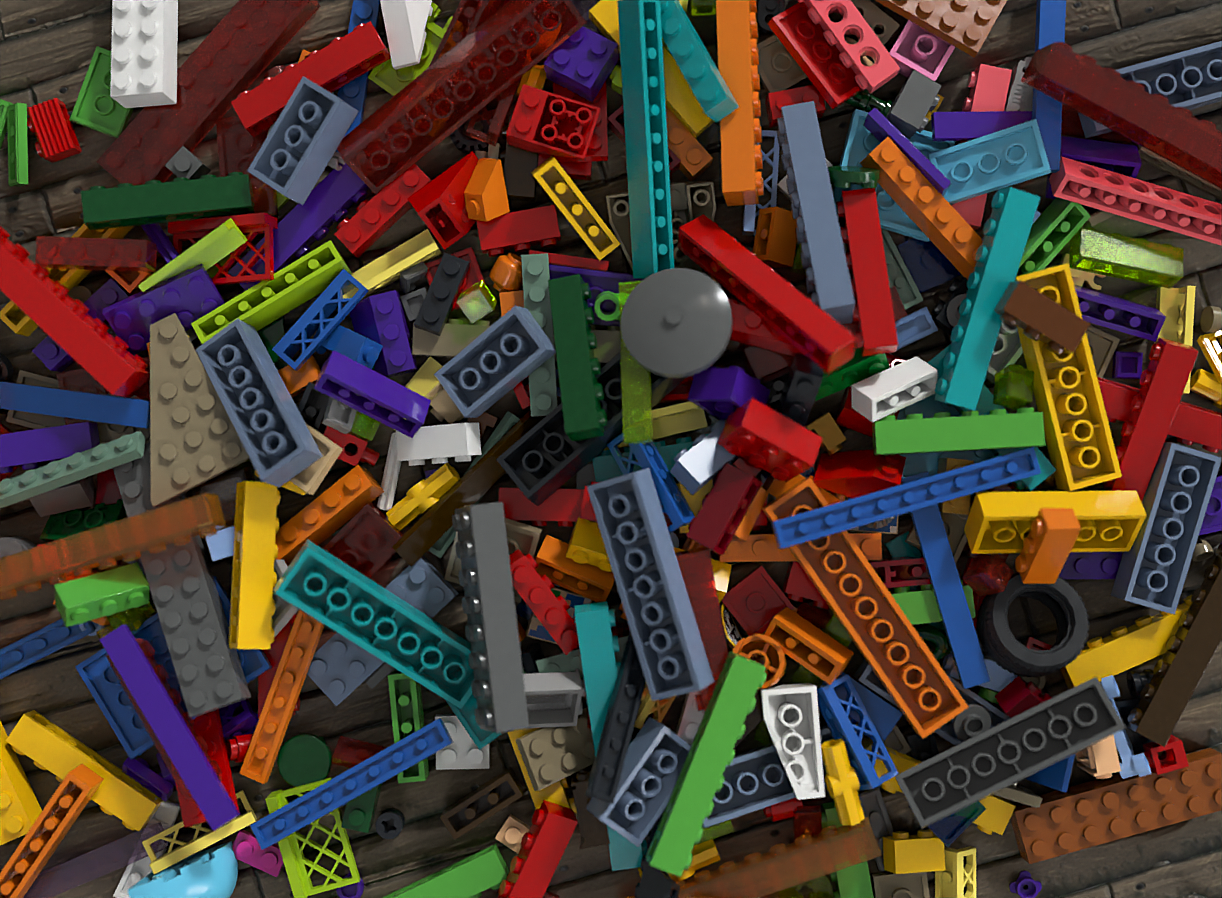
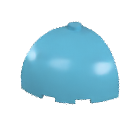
(201, 875)

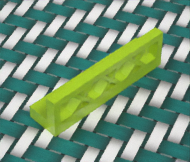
(205, 252)

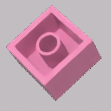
(920, 51)

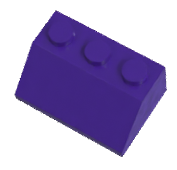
(1105, 155)
(384, 322)

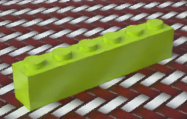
(279, 296)

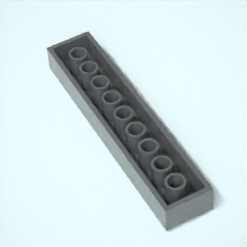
(186, 605)

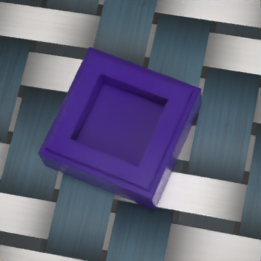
(1127, 365)

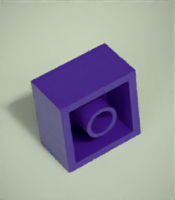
(582, 63)
(725, 390)

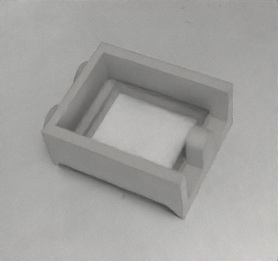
(554, 698)

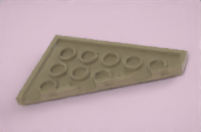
(188, 423)

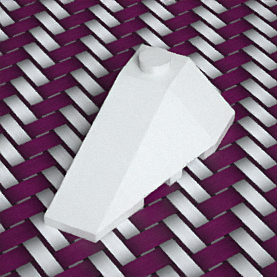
(405, 29)
(794, 727)

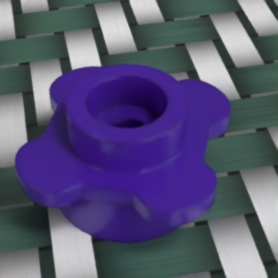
(1025, 879)

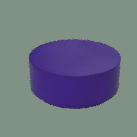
(351, 891)

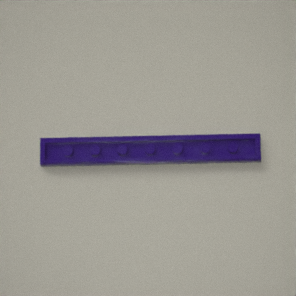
(169, 727)

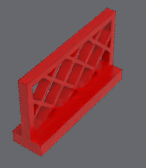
(249, 225)

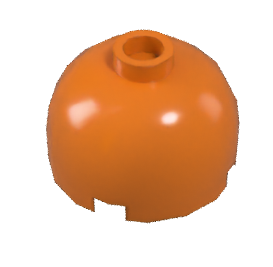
(765, 651)

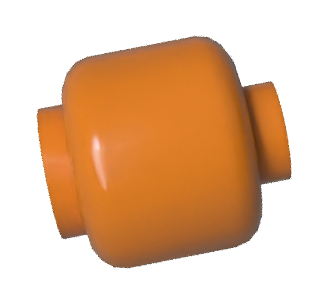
(507, 273)

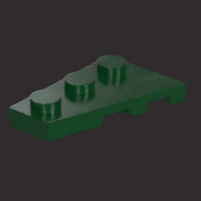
(79, 521)

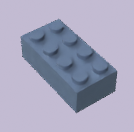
(302, 141)
(495, 362)
(645, 782)

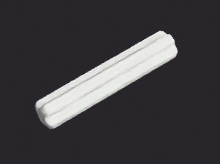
(390, 476)

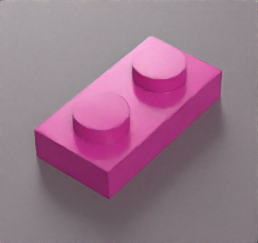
(249, 851)

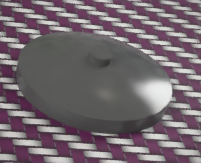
(676, 322)

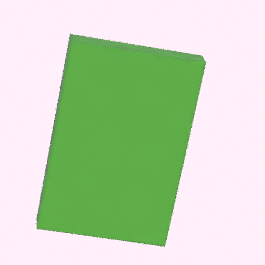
(94, 103)

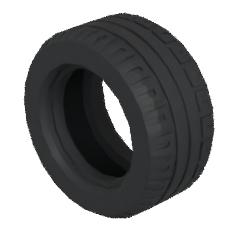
(1011, 654)

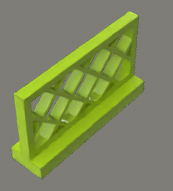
(292, 851)

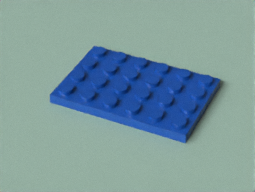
(113, 699)

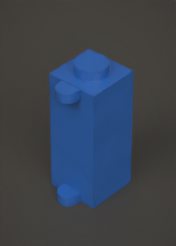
(351, 345)

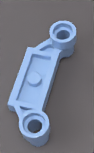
(1131, 764)

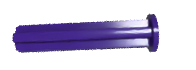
(159, 238)

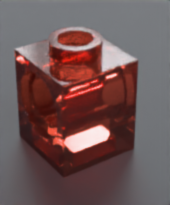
(988, 575)

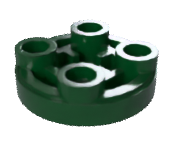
(843, 176)
(304, 759)

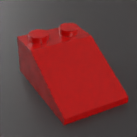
(858, 472)

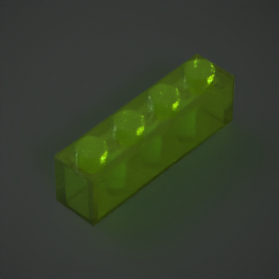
(1126, 257)

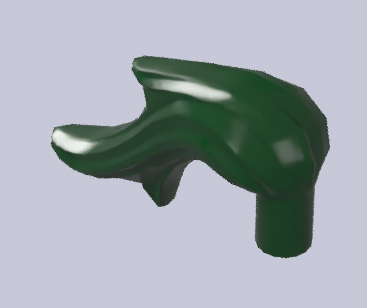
(936, 638)

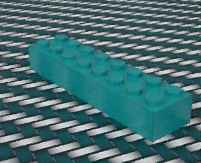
(378, 622)

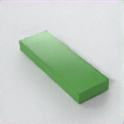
(17, 145)

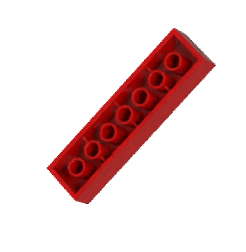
(69, 322)

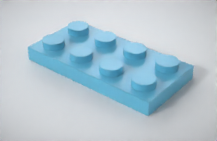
(992, 161)

